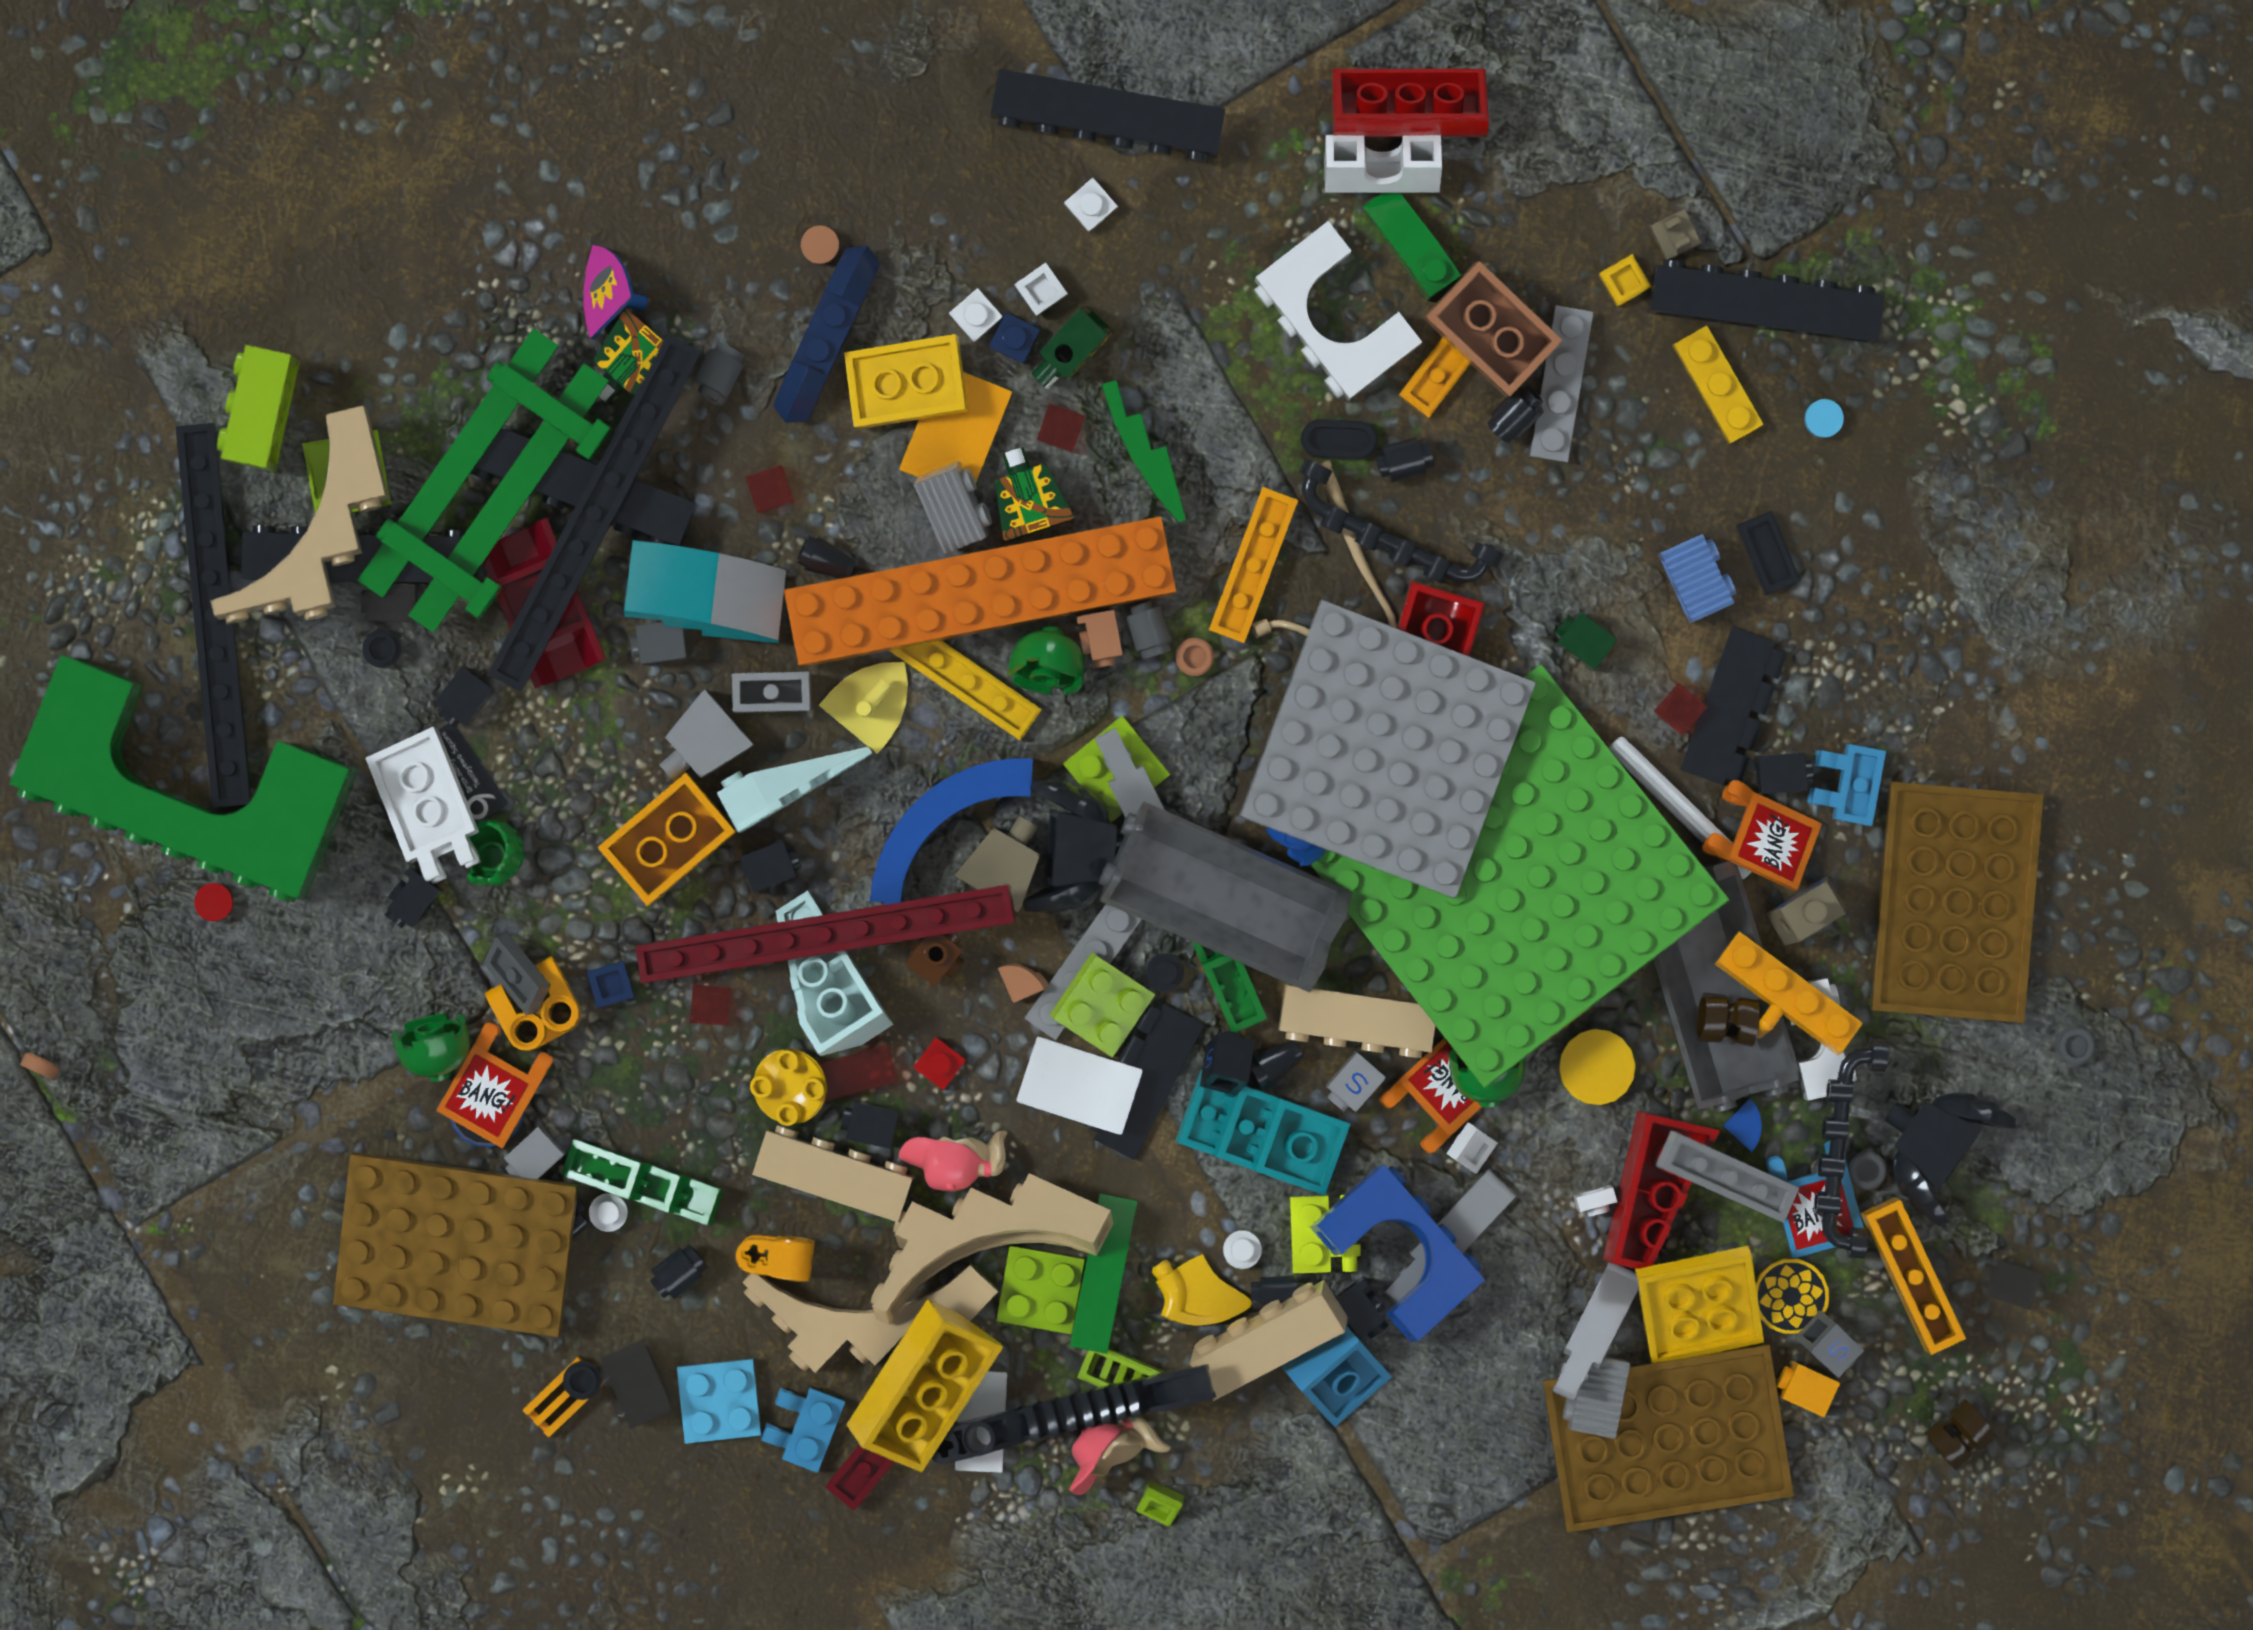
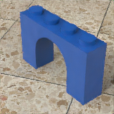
(1447, 1272)

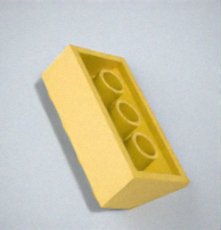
(923, 1386)

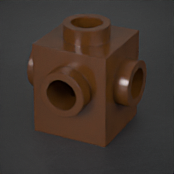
(931, 969)

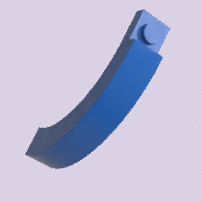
(945, 799)

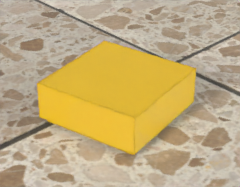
(1624, 280)

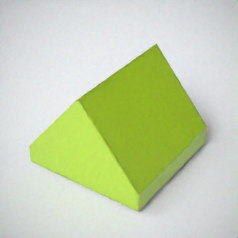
(1160, 1503)

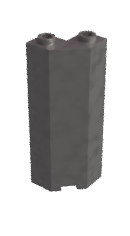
(1224, 896)
(1687, 969)

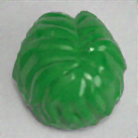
(499, 851)

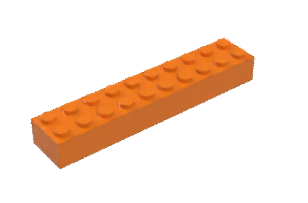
(980, 592)

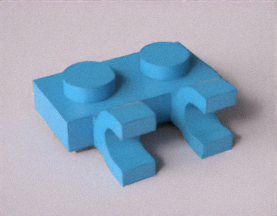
(1857, 786)
(812, 1429)

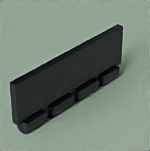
(1730, 699)
(1161, 1059)

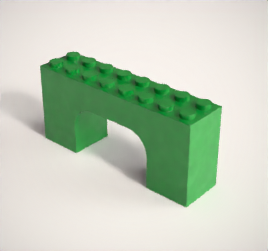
(80, 766)

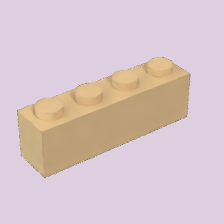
(1357, 1019)
(833, 1175)
(1270, 1338)

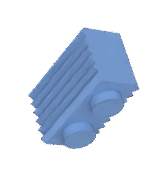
(1697, 577)

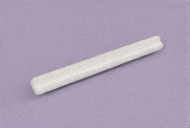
(1666, 792)

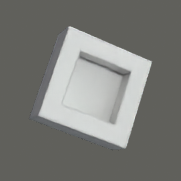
(1090, 205)
(1041, 289)
(975, 315)
(1471, 1148)
(1595, 1201)

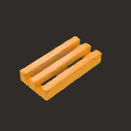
(540, 1419)

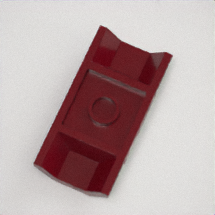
(516, 567)

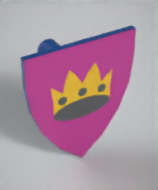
(607, 290)

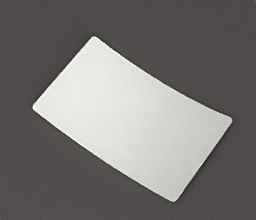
(1079, 1085)

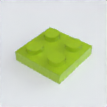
(1091, 772)
(1102, 1004)
(1040, 1289)

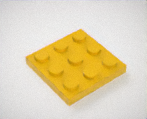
(1700, 1305)

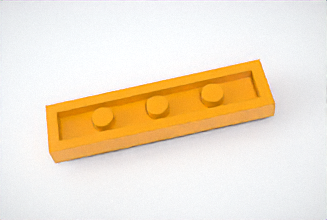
(1253, 565)

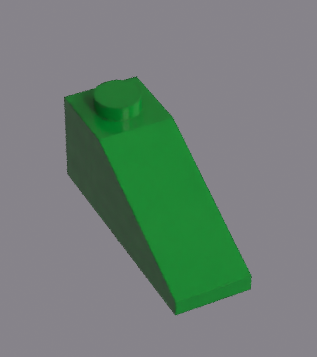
(1412, 243)

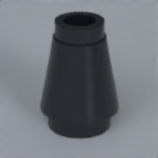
(824, 558)
(1274, 1063)

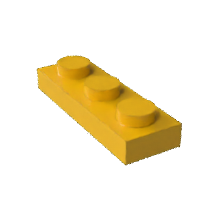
(1717, 384)

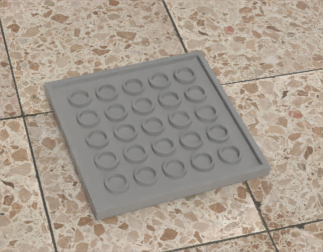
(1387, 749)

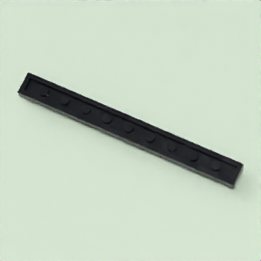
(594, 513)
(214, 637)

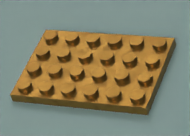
(1956, 902)
(455, 1244)
(1685, 1442)

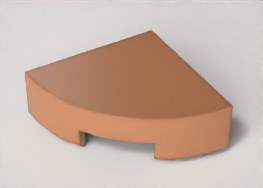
(1022, 981)

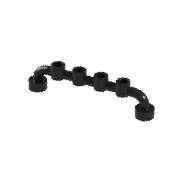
(1372, 536)
(1837, 1131)

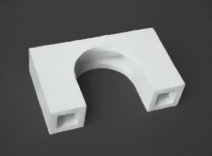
(1348, 365)

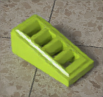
(1092, 1358)

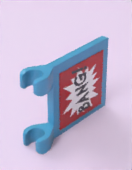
(1802, 1225)

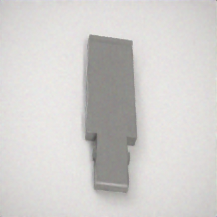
(1130, 783)
(1466, 1222)
(1597, 1328)

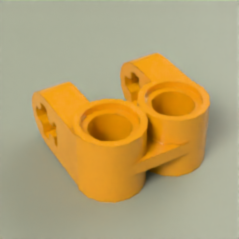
(547, 1028)
(787, 1256)

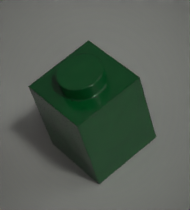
(1584, 640)

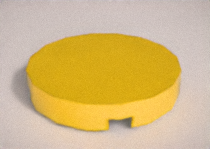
(1596, 1066)

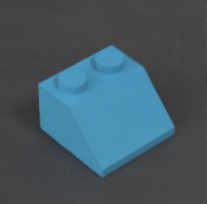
(1337, 1375)

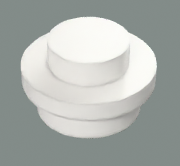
(608, 1212)
(1242, 1249)

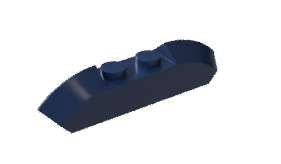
(826, 334)

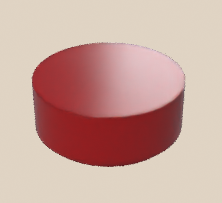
(214, 902)

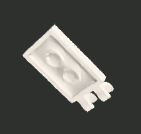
(425, 802)

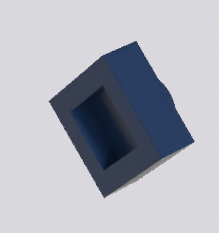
(1014, 338)
(610, 984)

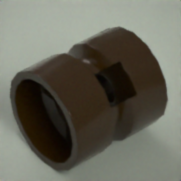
(1728, 1019)
(1973, 1430)

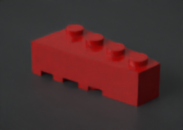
(1649, 1194)

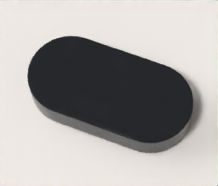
(1339, 439)

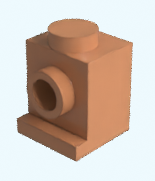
(1100, 638)

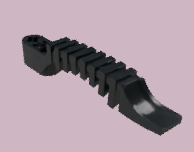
(1075, 1410)

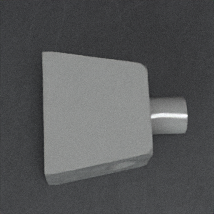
(704, 739)

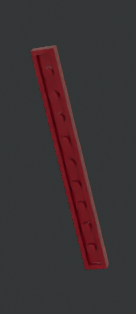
(826, 934)

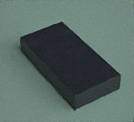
(1768, 553)

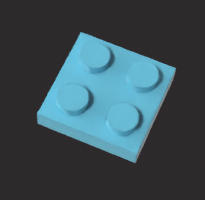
(719, 1400)

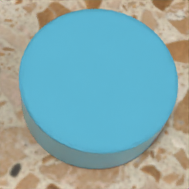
(1823, 418)

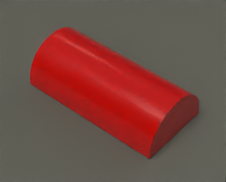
(1409, 102)
(1441, 617)

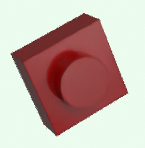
(939, 1063)

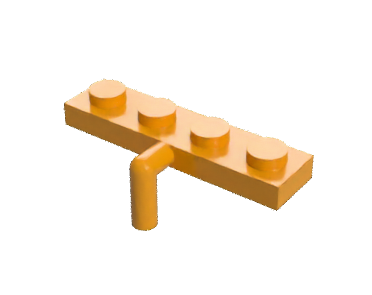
(1787, 995)

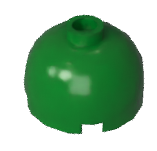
(1047, 661)
(433, 1045)
(1493, 1094)

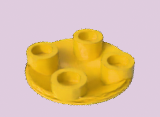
(789, 1086)

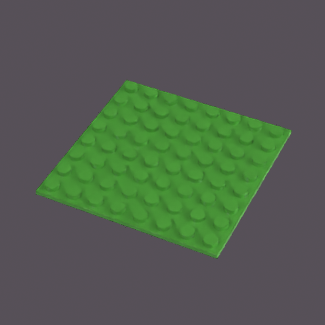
(1556, 905)

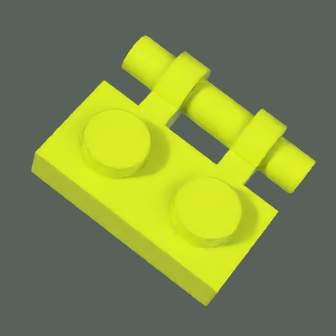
(1308, 1251)

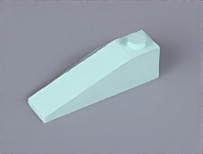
(765, 792)
(831, 993)

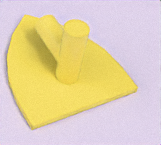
(870, 702)

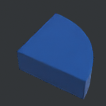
(1745, 1124)

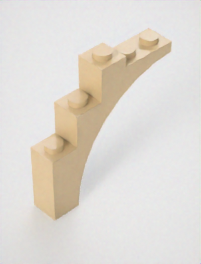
(302, 577)
(980, 1222)
(825, 1329)

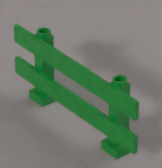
(561, 422)

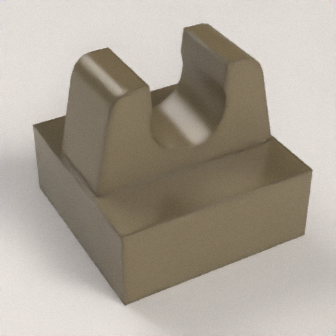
(1675, 234)

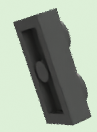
(516, 974)

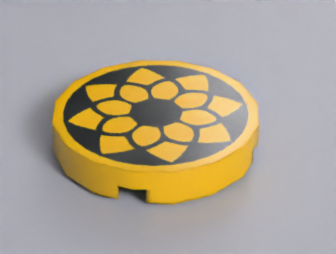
(1790, 1294)

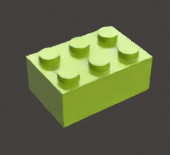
(258, 408)

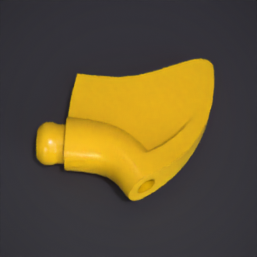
(1196, 1294)

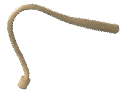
(1335, 497)

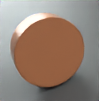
(820, 245)
(1194, 657)
(40, 1066)

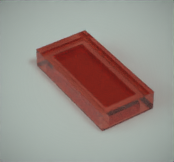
(858, 1072)

